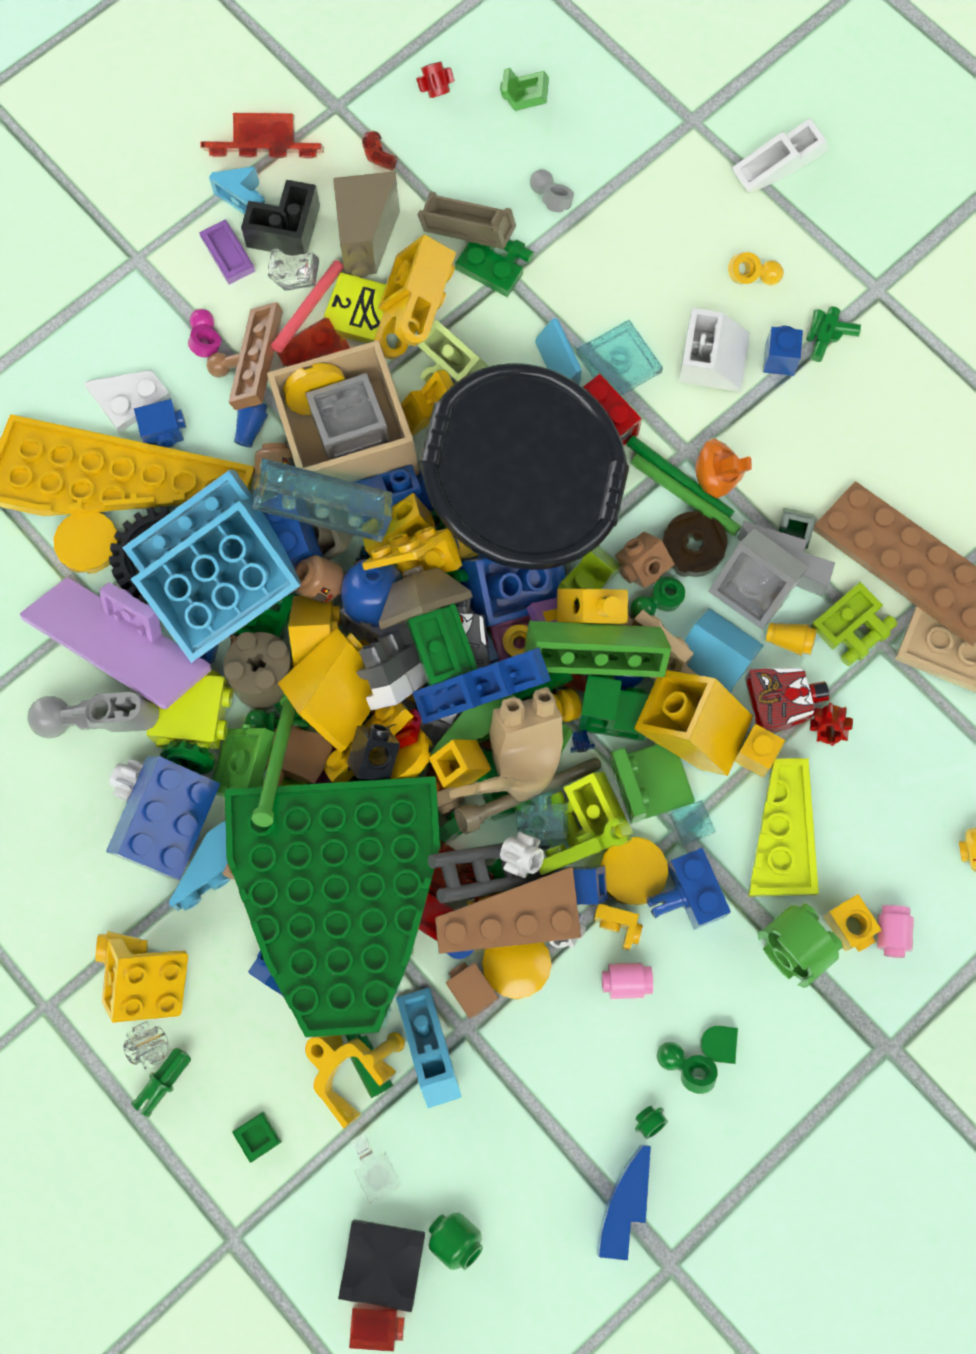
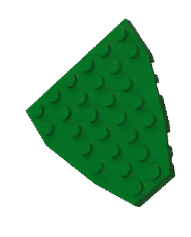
(336, 892)

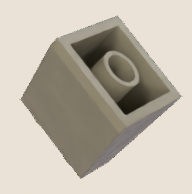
(366, 217)

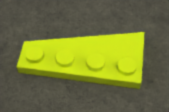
(786, 838)

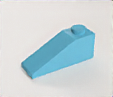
(428, 1048)

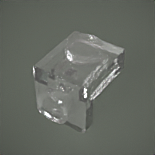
(293, 271)

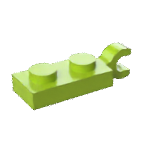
(586, 846)

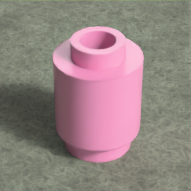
(896, 931)
(627, 980)

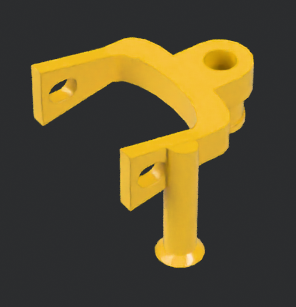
(329, 1053)

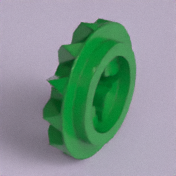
(189, 756)

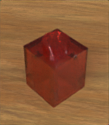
(375, 1328)

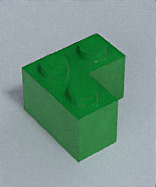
(611, 710)

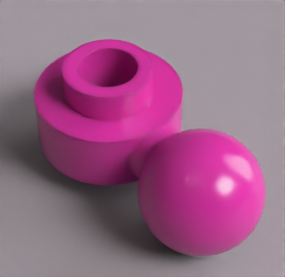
(203, 339)

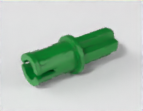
(162, 1081)

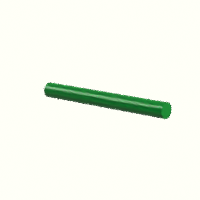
(656, 459)

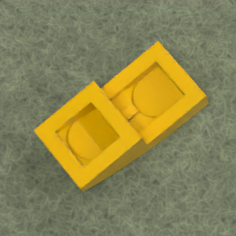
(420, 403)

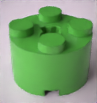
(800, 944)

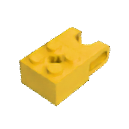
(414, 294)

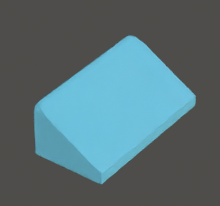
(557, 351)

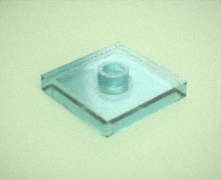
(620, 358)

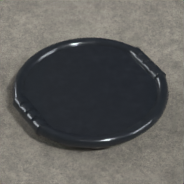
(524, 466)

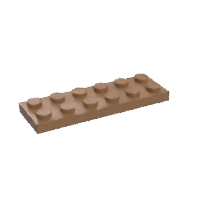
(904, 558)

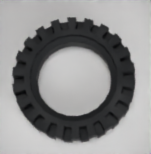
(122, 565)

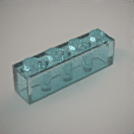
(322, 500)

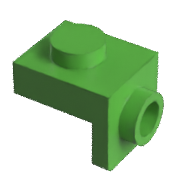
(524, 90)

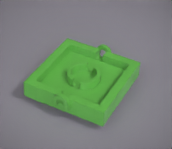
(243, 758)

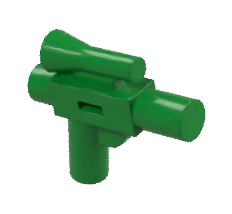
(828, 329)

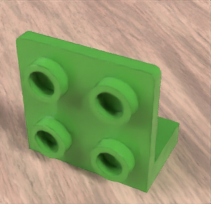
(650, 782)

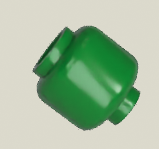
(455, 1241)

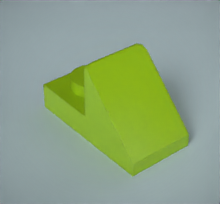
(592, 572)

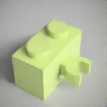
(449, 354)

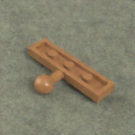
(253, 360)

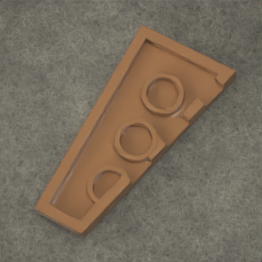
(523, 915)

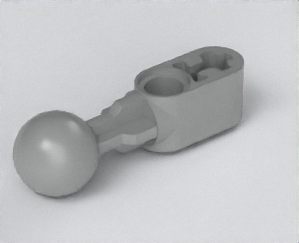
(52, 716)

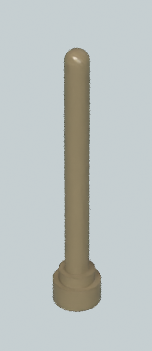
(471, 817)

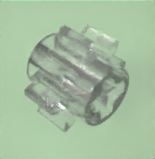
(145, 1045)

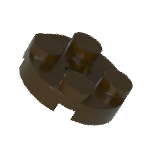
(702, 529)

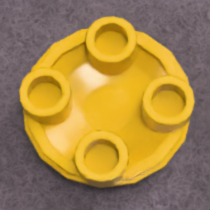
(517, 969)

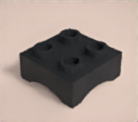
(382, 1265)

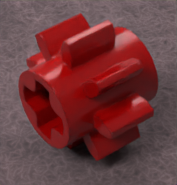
(435, 79)
(831, 724)

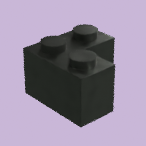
(286, 225)

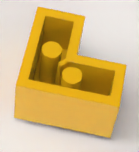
(310, 625)

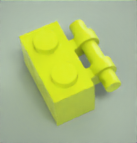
(594, 807)

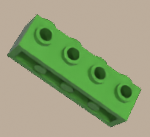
(600, 648)

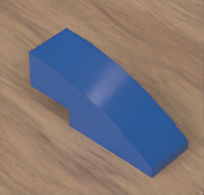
(625, 1206)

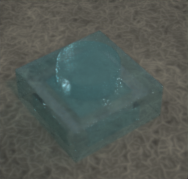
(692, 822)

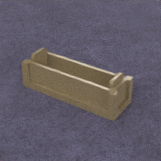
(467, 221)

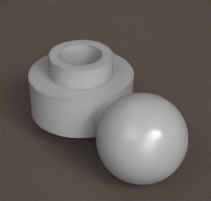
(555, 196)

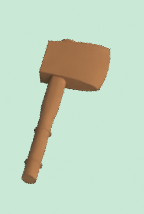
(302, 762)

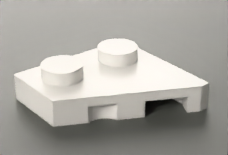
(123, 393)

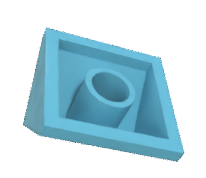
(721, 649)

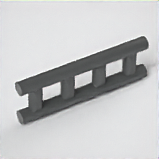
(484, 885)

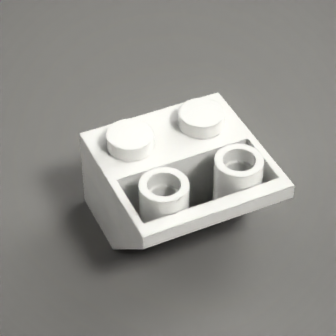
(714, 351)

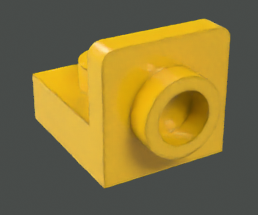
(614, 919)

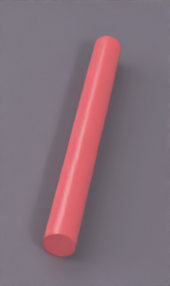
(307, 306)

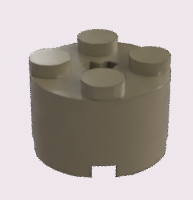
(255, 667)

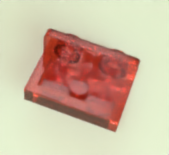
(313, 342)

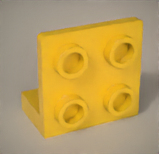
(425, 549)
(143, 983)

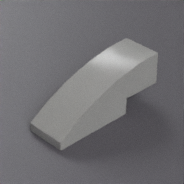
(820, 570)

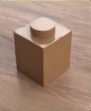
(471, 989)

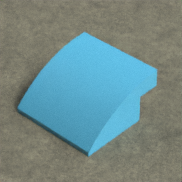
(211, 566)

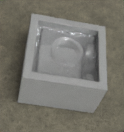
(347, 417)
(758, 578)

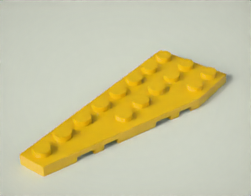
(76, 471)

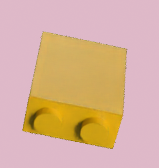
(329, 690)
(695, 720)

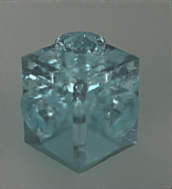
(555, 819)

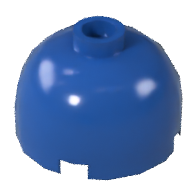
(367, 591)

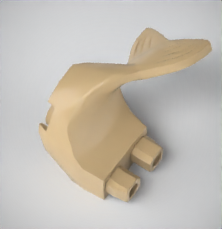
(524, 747)

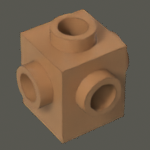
(644, 560)

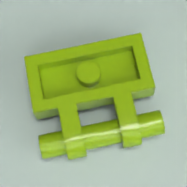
(847, 616)

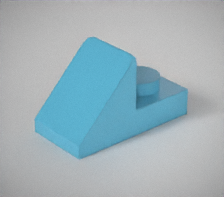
(237, 187)

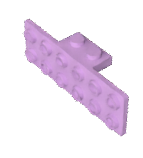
(118, 638)

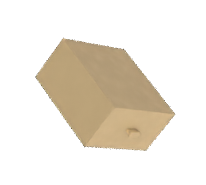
(303, 434)

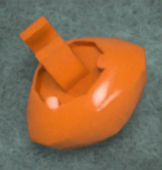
(719, 468)

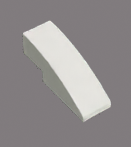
(781, 156)

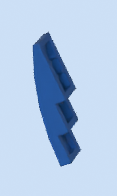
(481, 686)

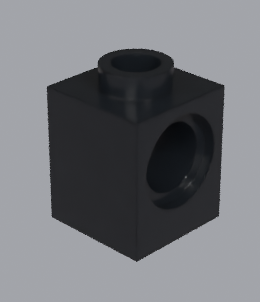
(378, 764)

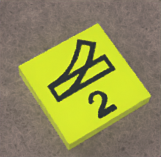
(355, 307)

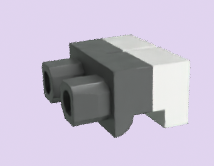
(390, 670)

